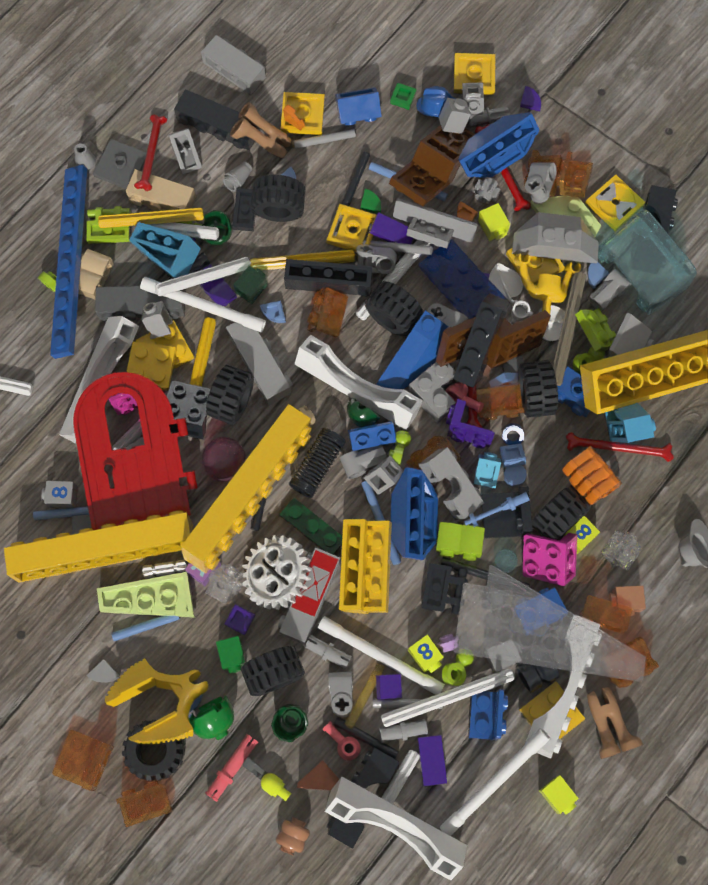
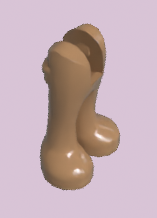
(244, 128)
(611, 710)

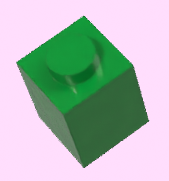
(231, 654)

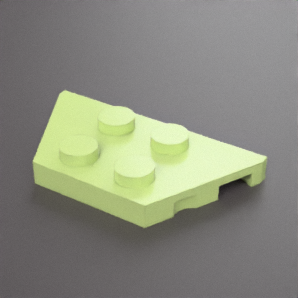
(571, 207)

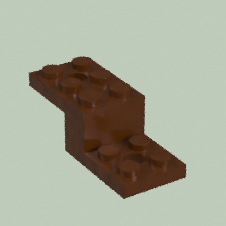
(432, 165)
(507, 344)

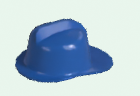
(433, 101)

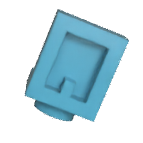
(487, 470)

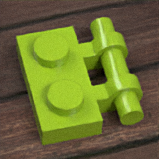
(106, 235)
(596, 329)

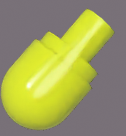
(274, 786)

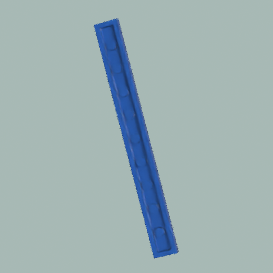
(69, 262)

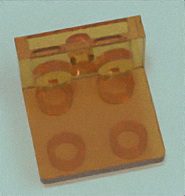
(82, 760)

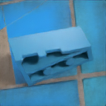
(166, 248)
(629, 424)

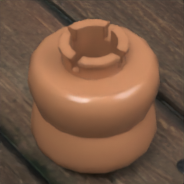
(292, 836)

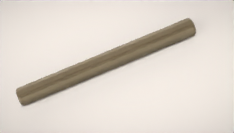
(568, 326)

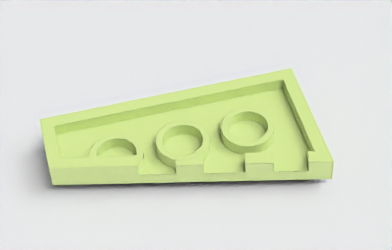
(154, 596)

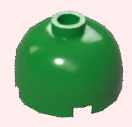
(213, 719)

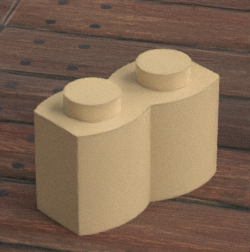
(93, 272)

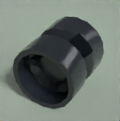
(534, 676)

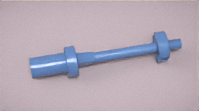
(510, 503)

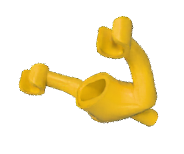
(549, 286)

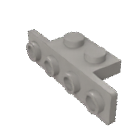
(433, 225)

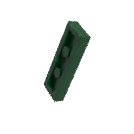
(312, 526)

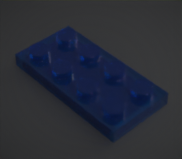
(458, 279)

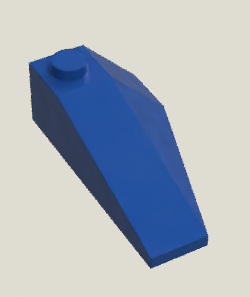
(415, 354)

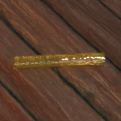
(364, 696)

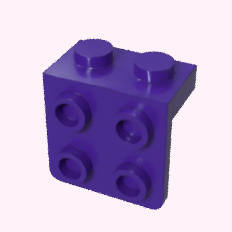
(464, 432)

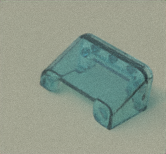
(649, 261)

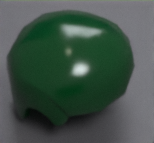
(222, 222)
(362, 415)
(289, 722)

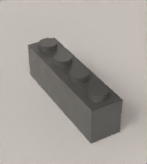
(130, 301)

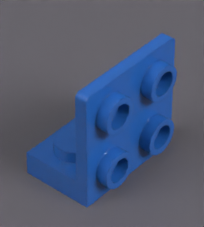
(487, 715)

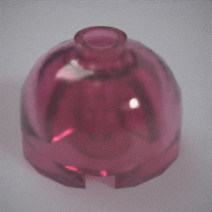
(223, 458)

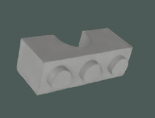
(464, 496)

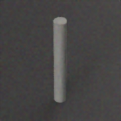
(324, 138)
(400, 247)
(394, 703)

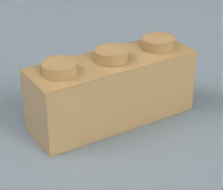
(162, 196)

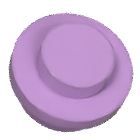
(446, 643)

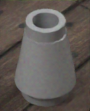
(84, 156)
(237, 176)

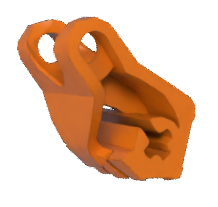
(591, 476)

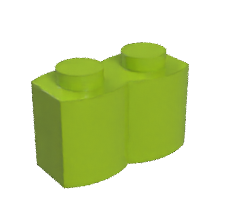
(460, 540)

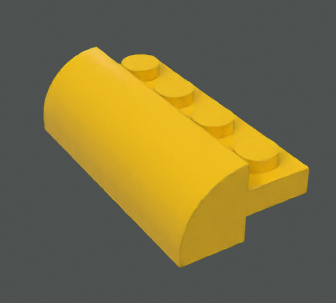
(365, 566)

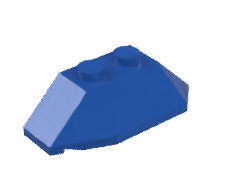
(499, 145)
(414, 515)

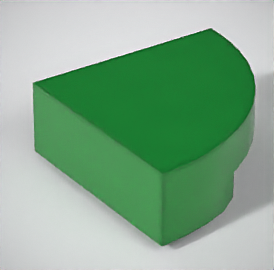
(370, 202)

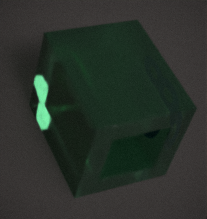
(250, 284)

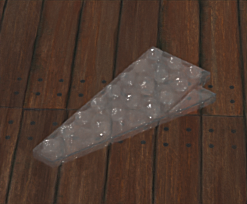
(527, 628)

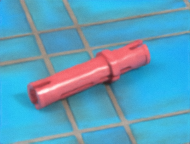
(231, 768)

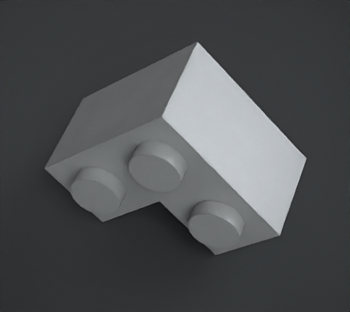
(431, 388)

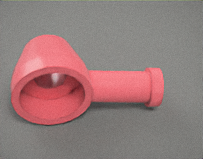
(460, 391)
(342, 741)

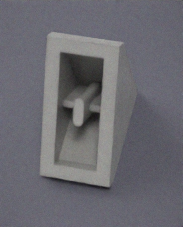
(185, 151)

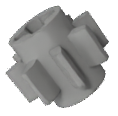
(486, 190)

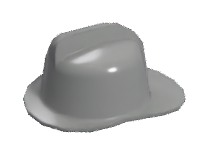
(695, 545)

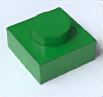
(403, 96)

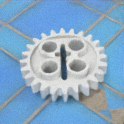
(289, 555)

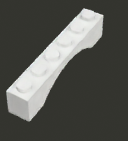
(111, 346)
(322, 363)
(556, 717)
(355, 804)

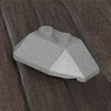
(556, 238)

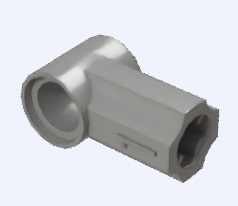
(613, 286)
(357, 463)

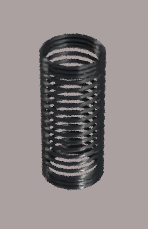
(301, 485)

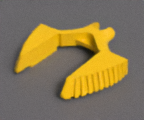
(143, 677)

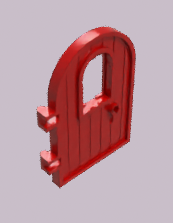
(145, 474)

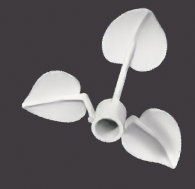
(510, 285)

